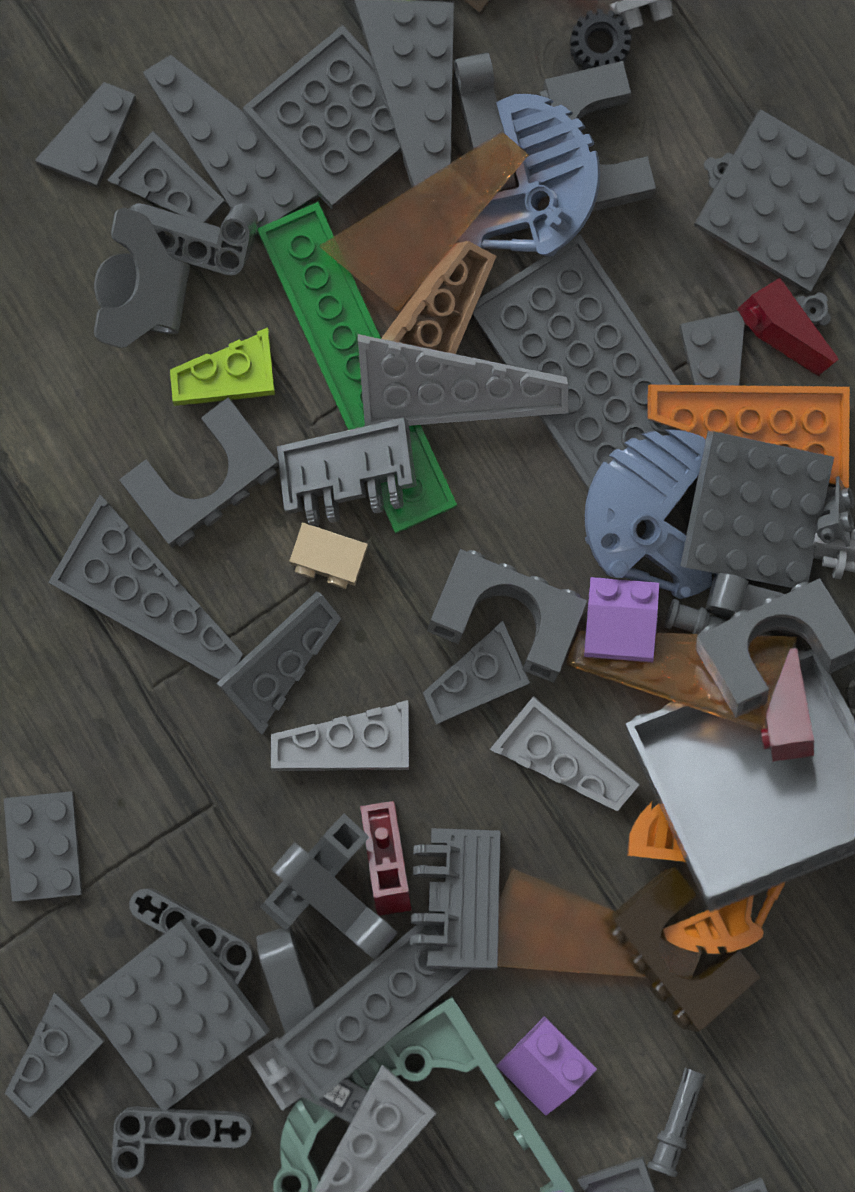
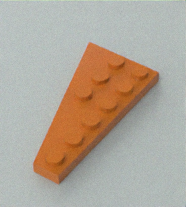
(786, 416)

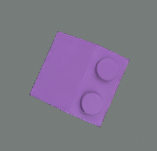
(621, 619)
(546, 1066)

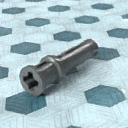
(692, 619)
(673, 1139)

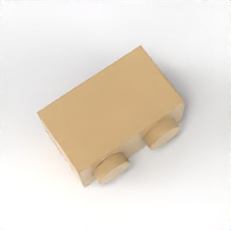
(328, 556)

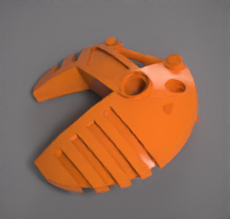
(724, 927)

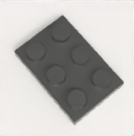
(43, 846)

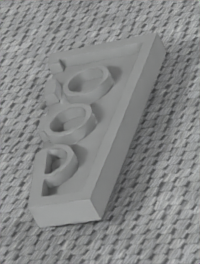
(355, 742)
(556, 750)
(377, 1135)

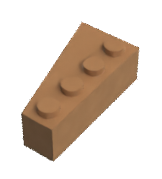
(444, 301)

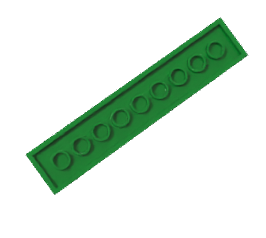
(330, 318)

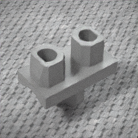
(630, 10)
(836, 554)
(276, 1075)

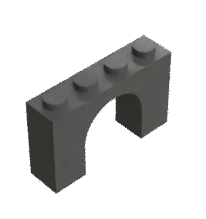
(593, 91)
(178, 516)
(553, 609)
(804, 610)

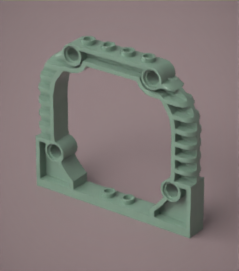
(444, 1041)

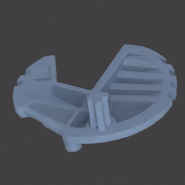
(556, 167)
(645, 486)

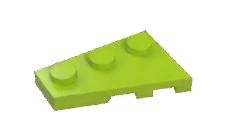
(231, 373)

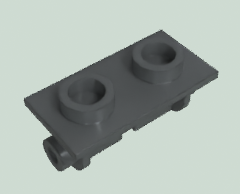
(836, 517)

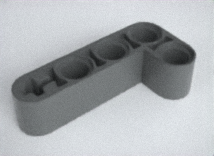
(478, 101)
(216, 239)
(733, 594)
(334, 901)
(224, 937)
(285, 976)
(183, 1135)

